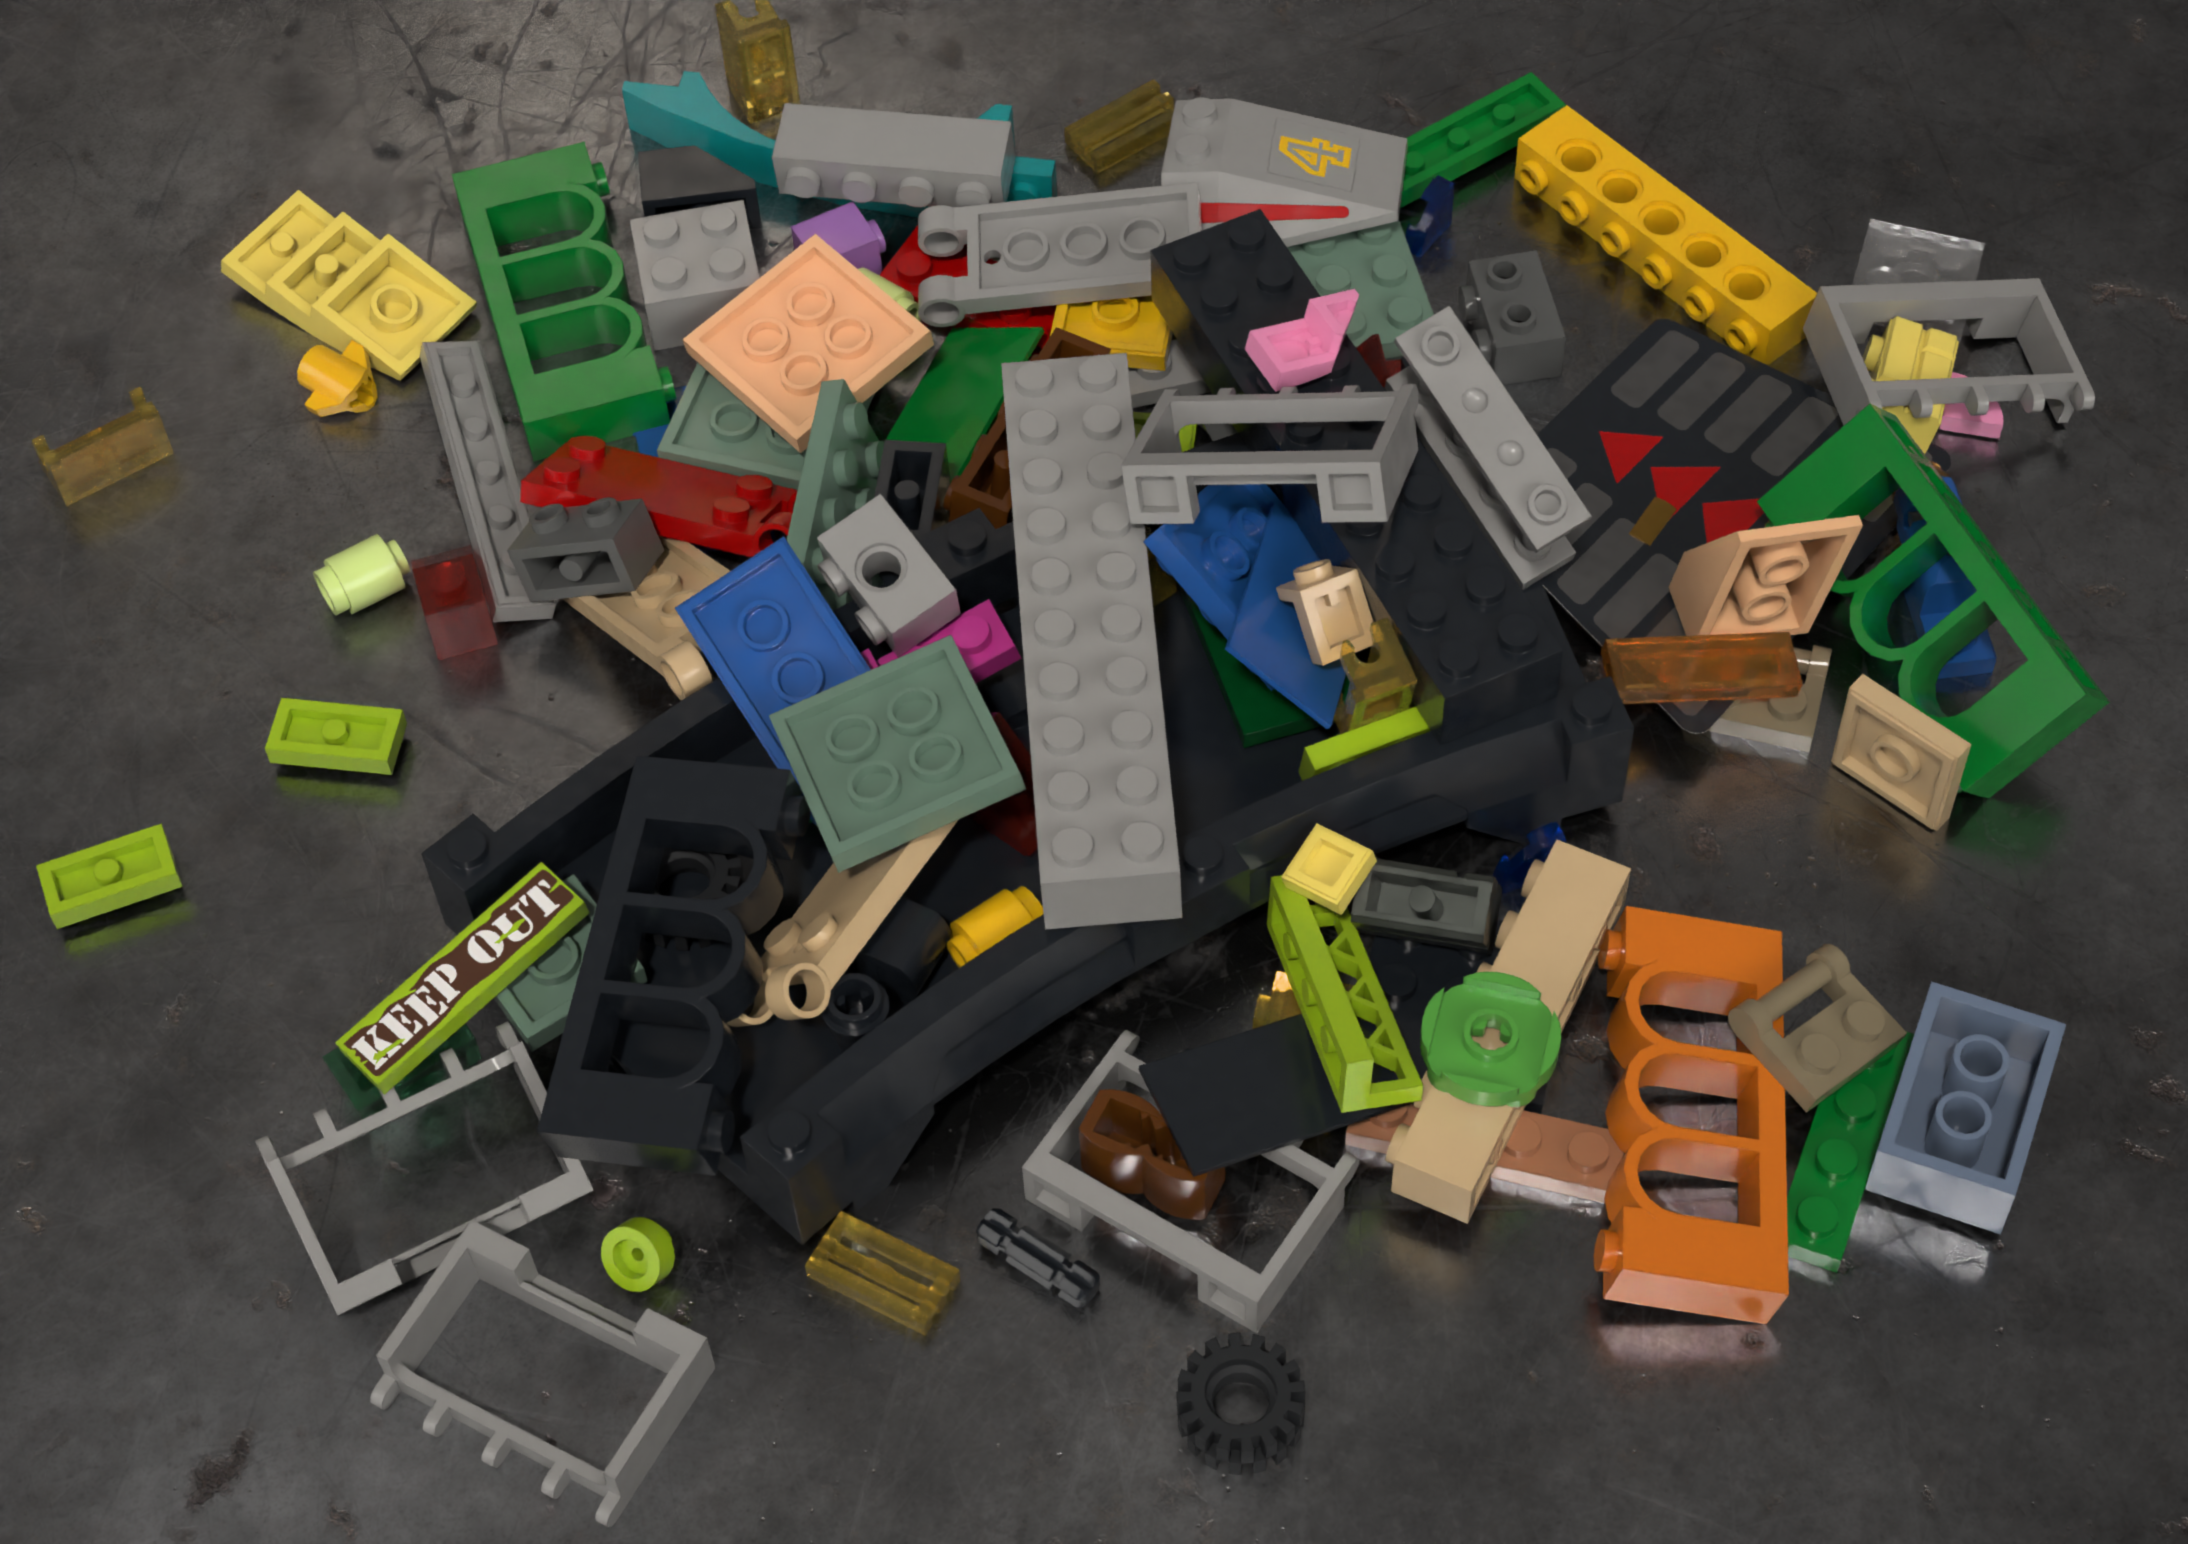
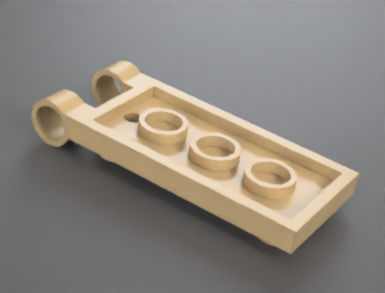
(648, 620)
(833, 929)

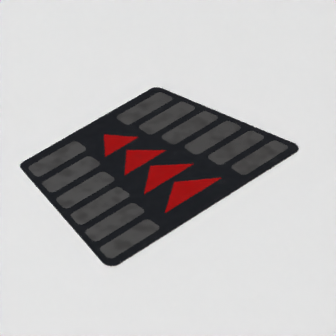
(1708, 437)

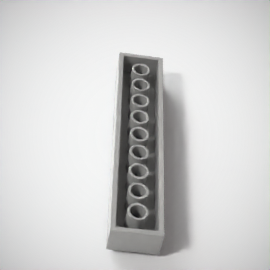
(1088, 648)

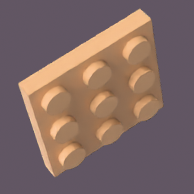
(805, 326)

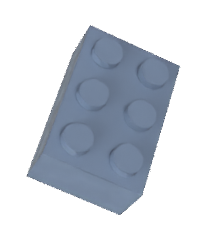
(1966, 1108)

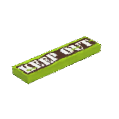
(462, 977)

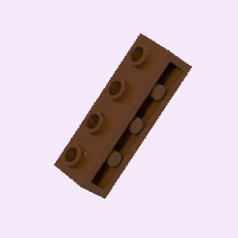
(987, 475)

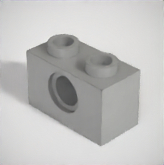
(875, 542)

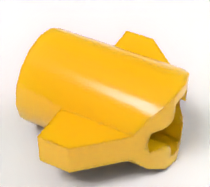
(337, 380)

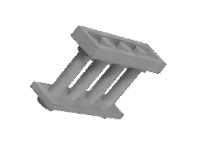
(1488, 449)

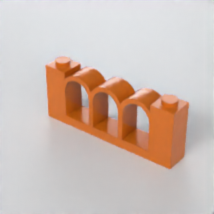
(1650, 1251)

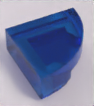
(1435, 218)
(1513, 872)

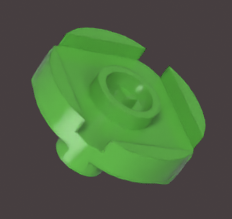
(1483, 1075)

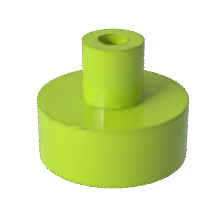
(638, 1254)

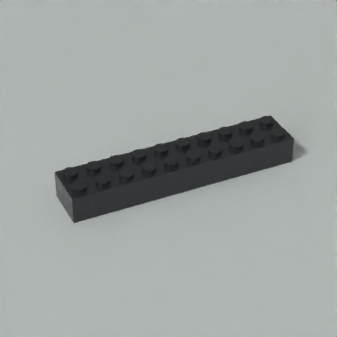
(1429, 567)

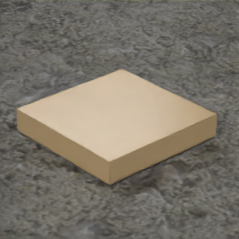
(1900, 752)

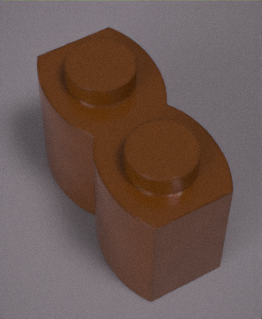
(1135, 1153)

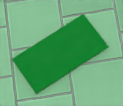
(963, 390)

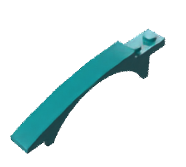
(694, 117)

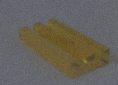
(1119, 121)
(915, 1317)

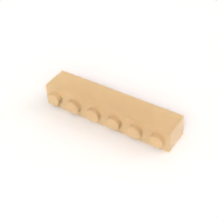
(1554, 947)

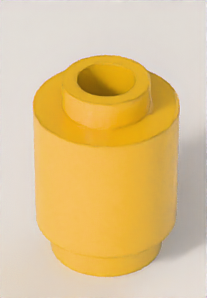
(991, 923)

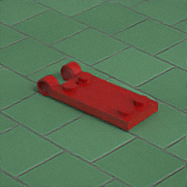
(680, 498)

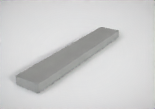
(481, 472)

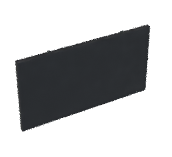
(1250, 1094)

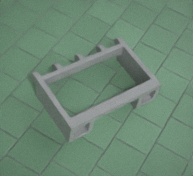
(1992, 308)
(1349, 482)
(430, 1254)
(510, 1267)
(1221, 1279)

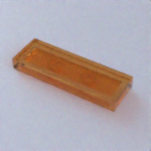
(1702, 667)

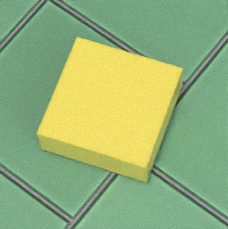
(1329, 869)

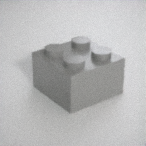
(692, 266)

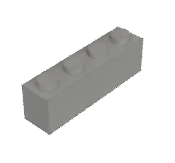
(892, 157)

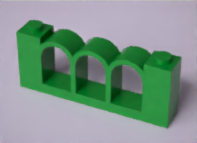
(590, 398)
(2028, 708)

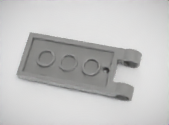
(1051, 249)

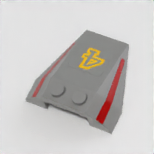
(1298, 169)

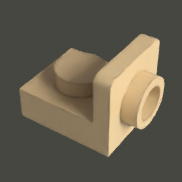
(1329, 609)

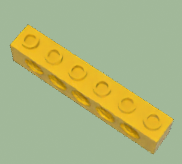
(1664, 236)

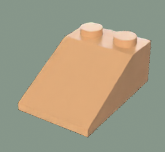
(1762, 577)

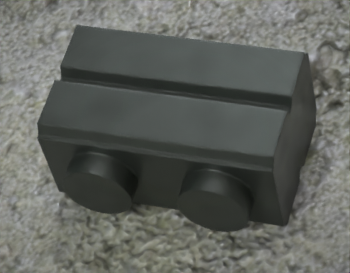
(1428, 906)

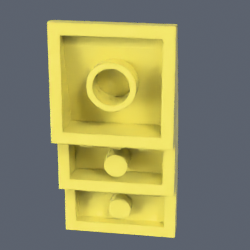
(347, 284)

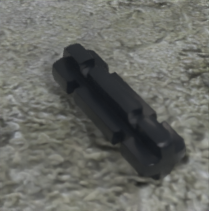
(1038, 1257)

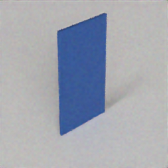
(1268, 631)

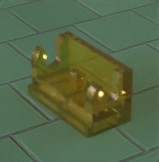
(758, 59)
(105, 452)
(1376, 687)

